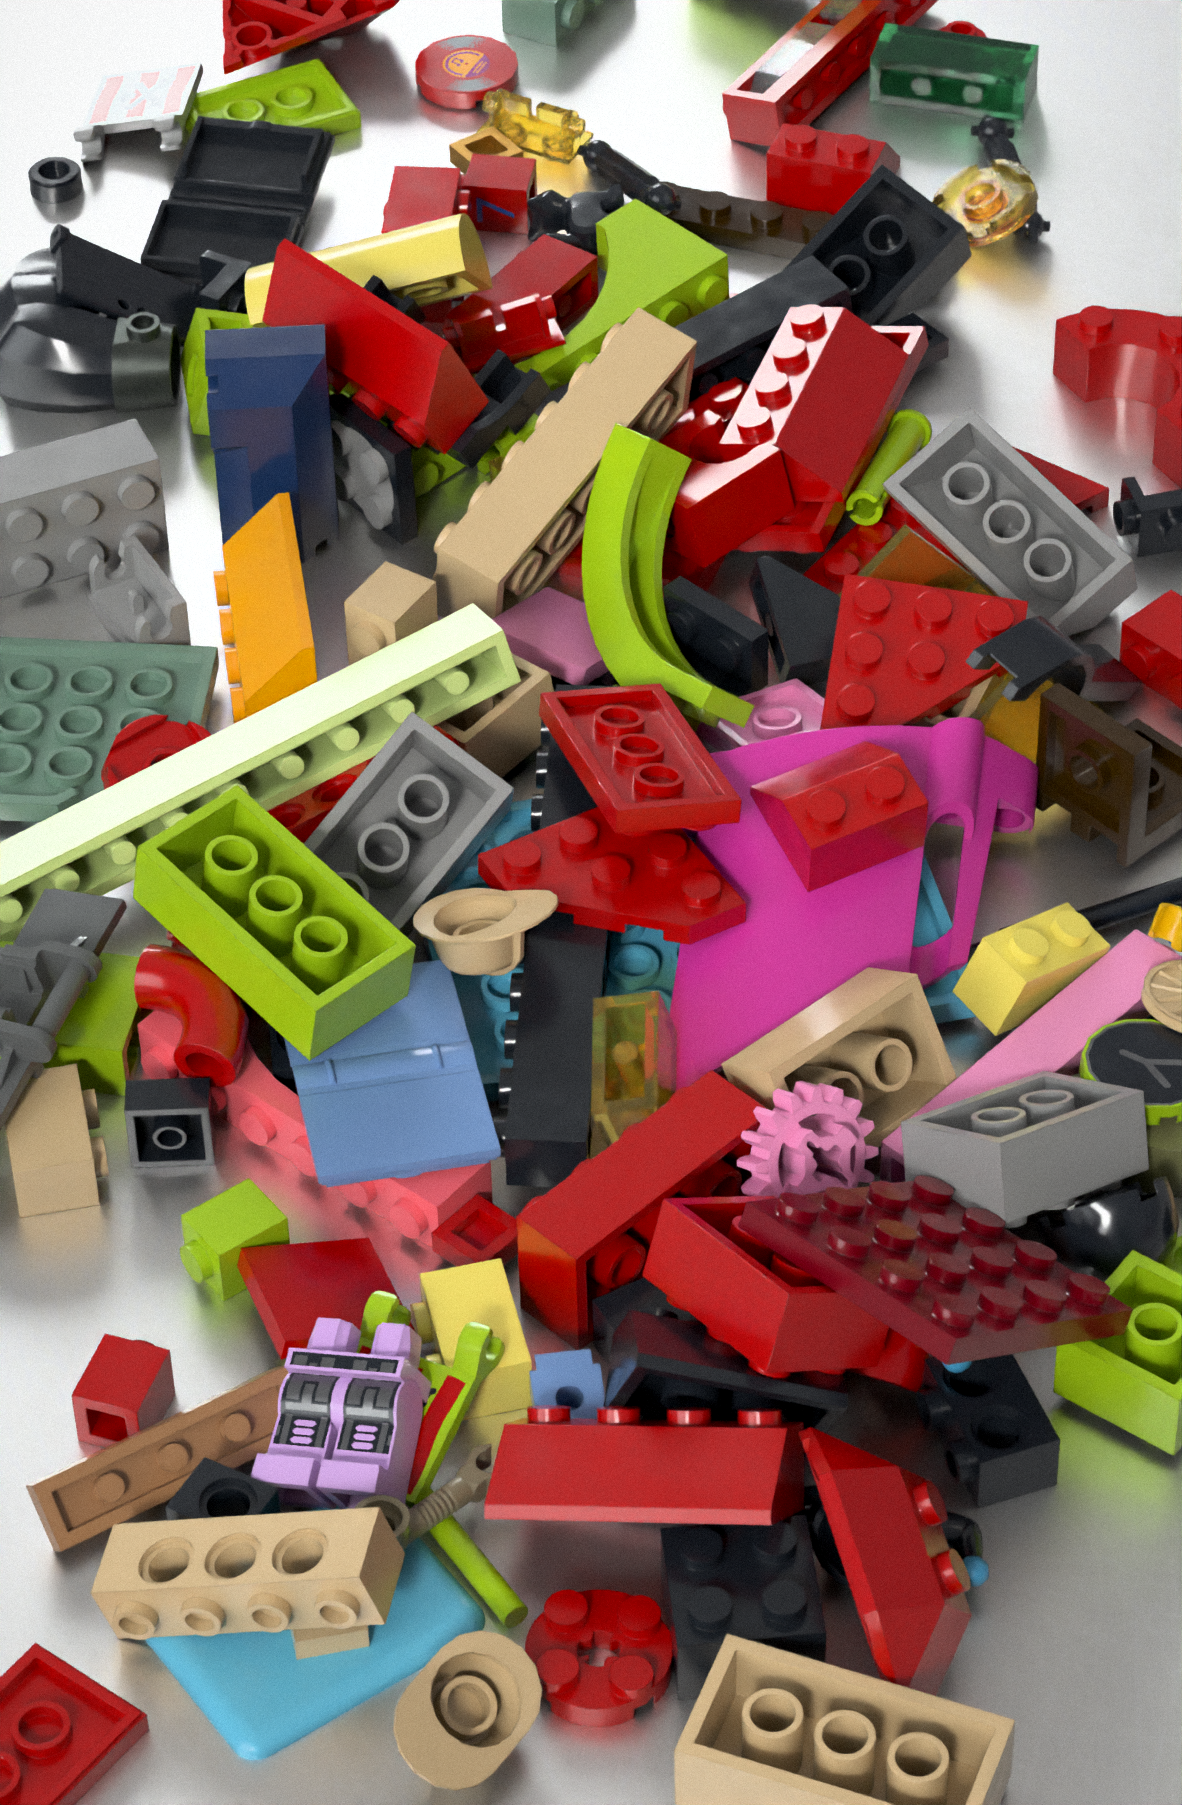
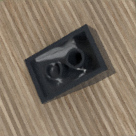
(889, 248)

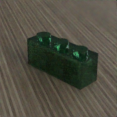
(953, 73)

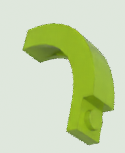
(624, 577)

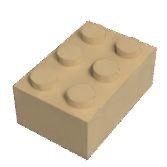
(862, 1037)

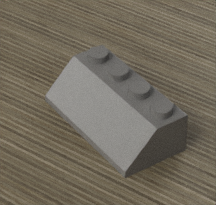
(1013, 526)

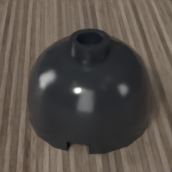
(1111, 1224)

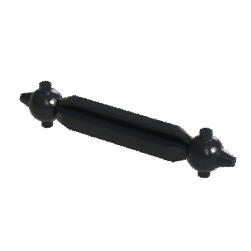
(995, 137)
(634, 179)

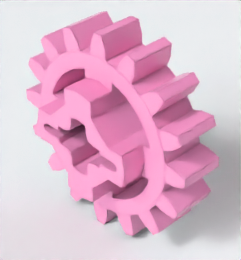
(806, 1151)

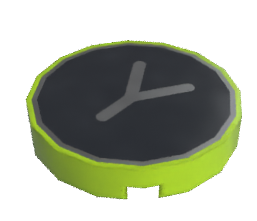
(1140, 1057)

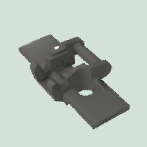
(45, 977)

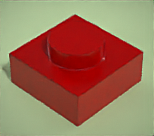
(476, 1234)

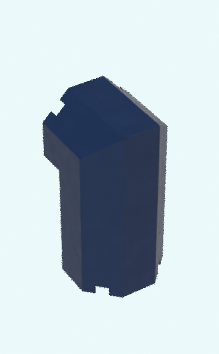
(273, 428)

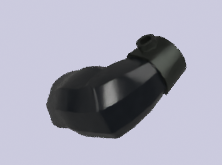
(74, 358)

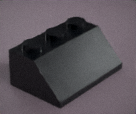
(678, 1364)

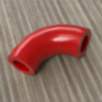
(208, 1009)

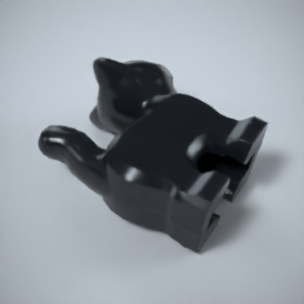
(576, 215)

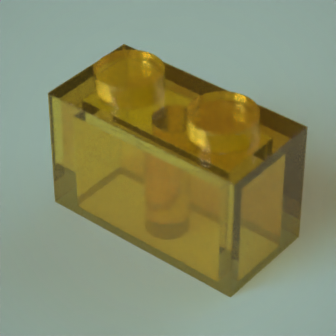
(631, 1060)

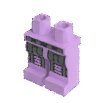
(346, 1418)

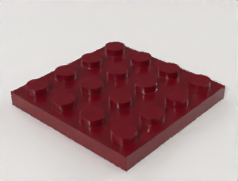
(936, 1269)

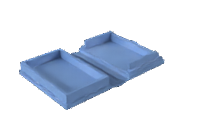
(398, 1091)

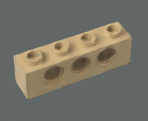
(249, 1573)

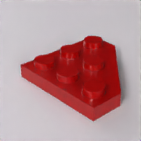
(906, 650)
(619, 878)

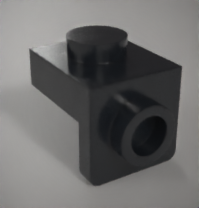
(223, 282)
(1149, 521)

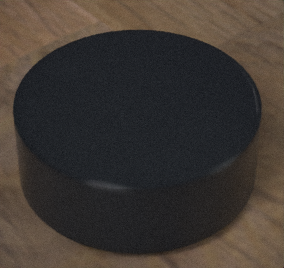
(55, 179)

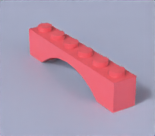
(273, 1117)

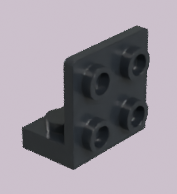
(714, 639)

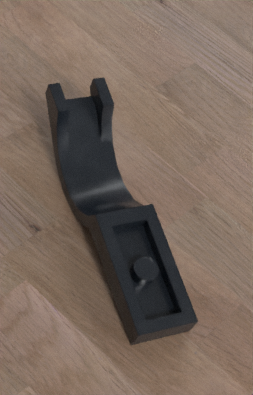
(1041, 651)

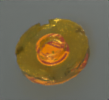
(989, 200)

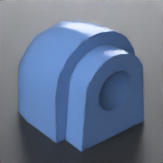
(568, 1380)

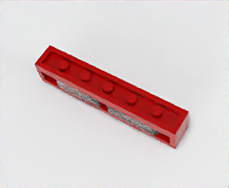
(811, 65)

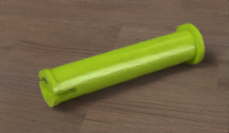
(907, 434)

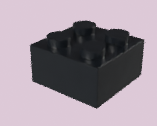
(170, 1122)

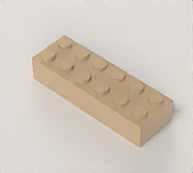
(539, 501)

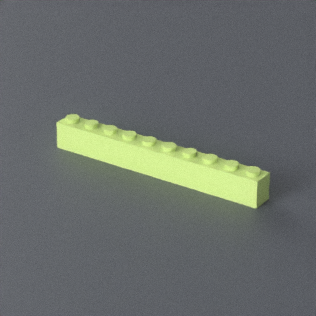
(266, 754)

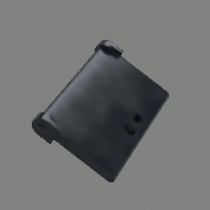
(119, 284)

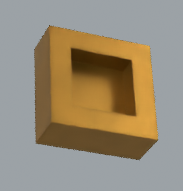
(485, 142)

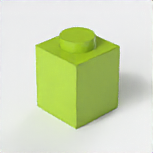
(222, 1227)

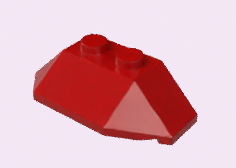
(894, 1560)

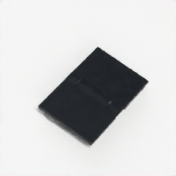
(237, 194)

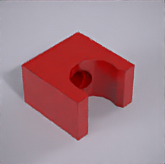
(723, 501)

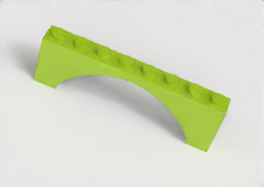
(648, 267)

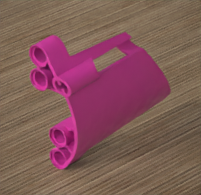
(813, 941)

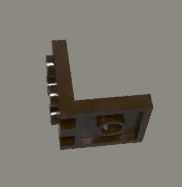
(1105, 774)

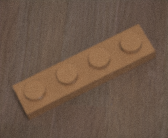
(156, 1461)

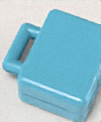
(270, 1699)

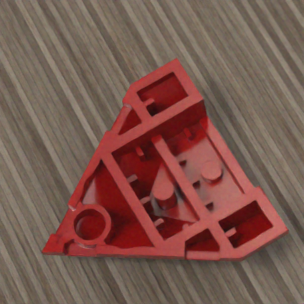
(270, 27)

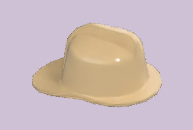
(482, 927)
(467, 1710)

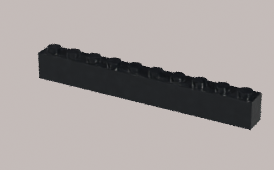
(551, 1041)

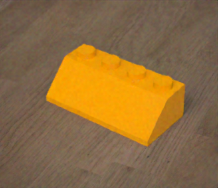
(265, 611)

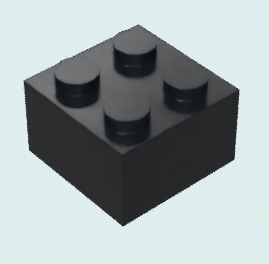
(741, 1584)

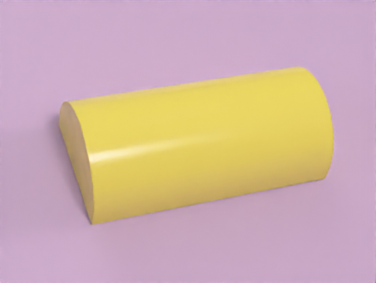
(420, 261)

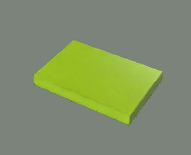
(289, 96)

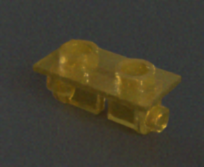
(549, 134)

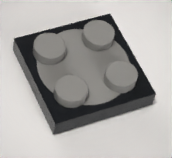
(373, 470)

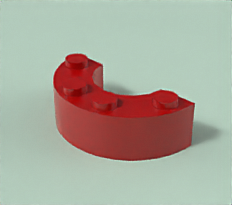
(1128, 357)

